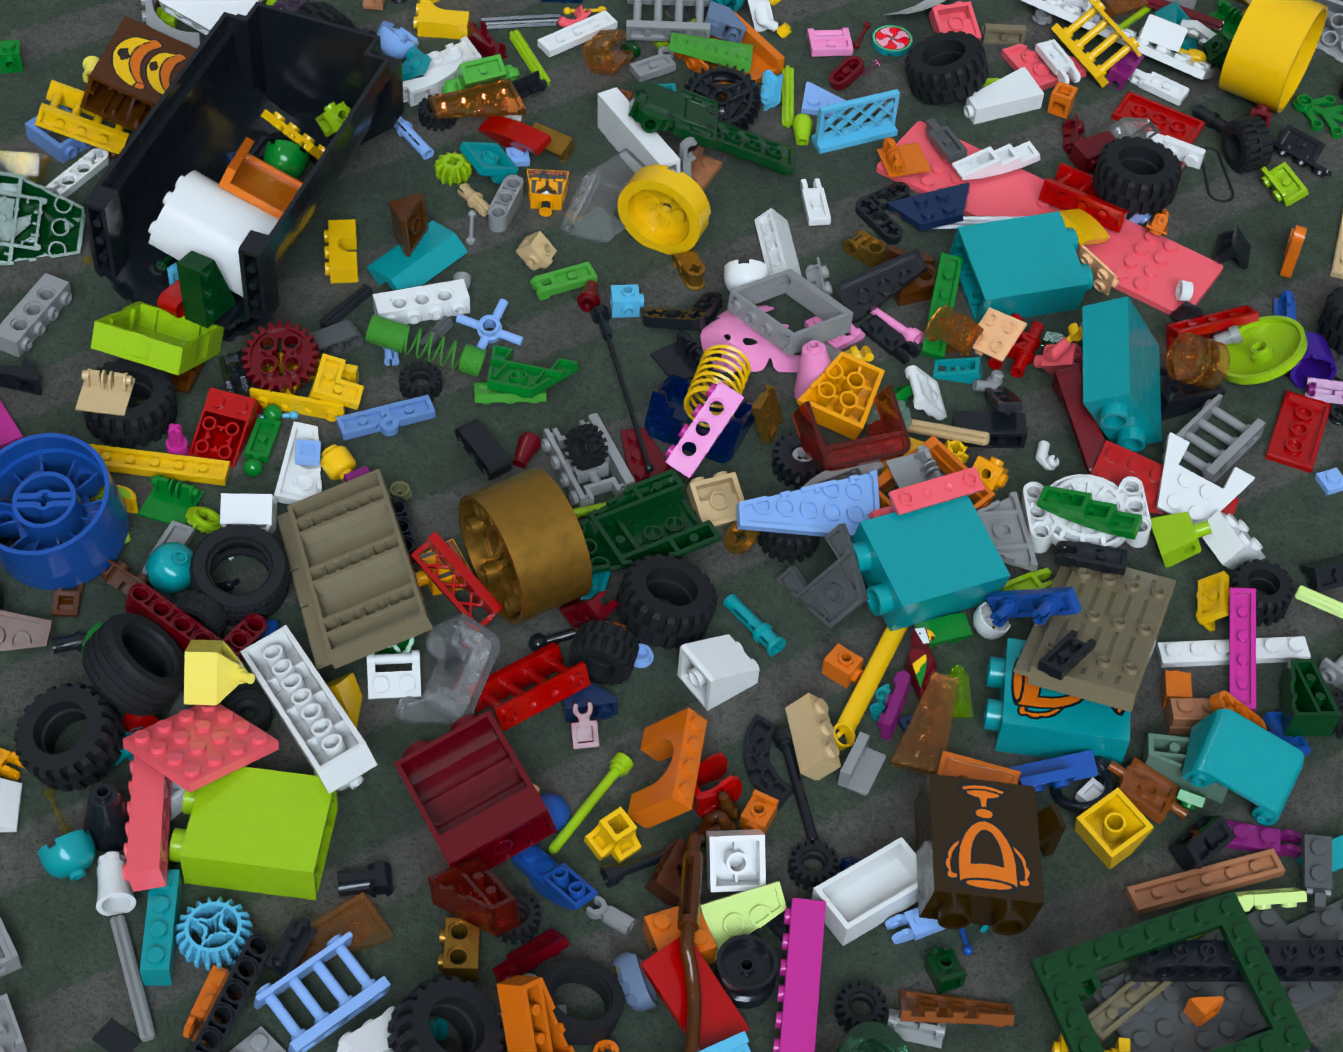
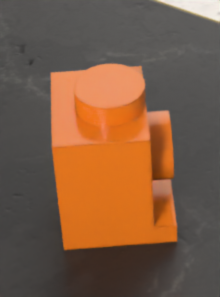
(1062, 100)
(759, 812)

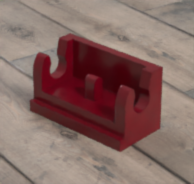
(484, 42)
(587, 610)

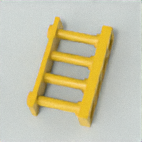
(1087, 59)
(73, 124)
(305, 405)

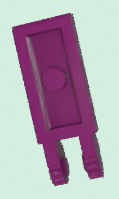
(894, 704)
(1260, 838)

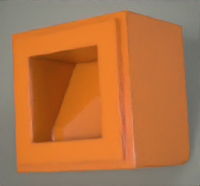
(1203, 1009)

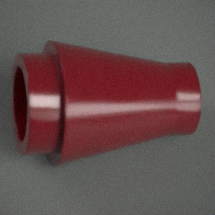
(589, 296)
(526, 448)

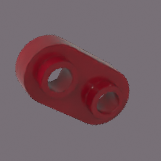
(846, 72)

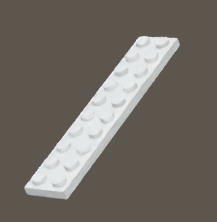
(1179, 61)

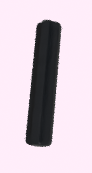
(346, 306)

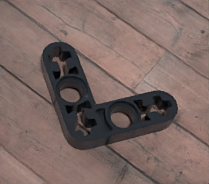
(877, 209)
(693, 319)

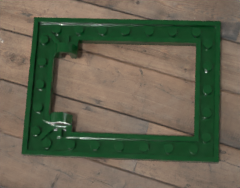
(1066, 970)

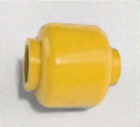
(337, 462)

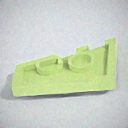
(743, 911)

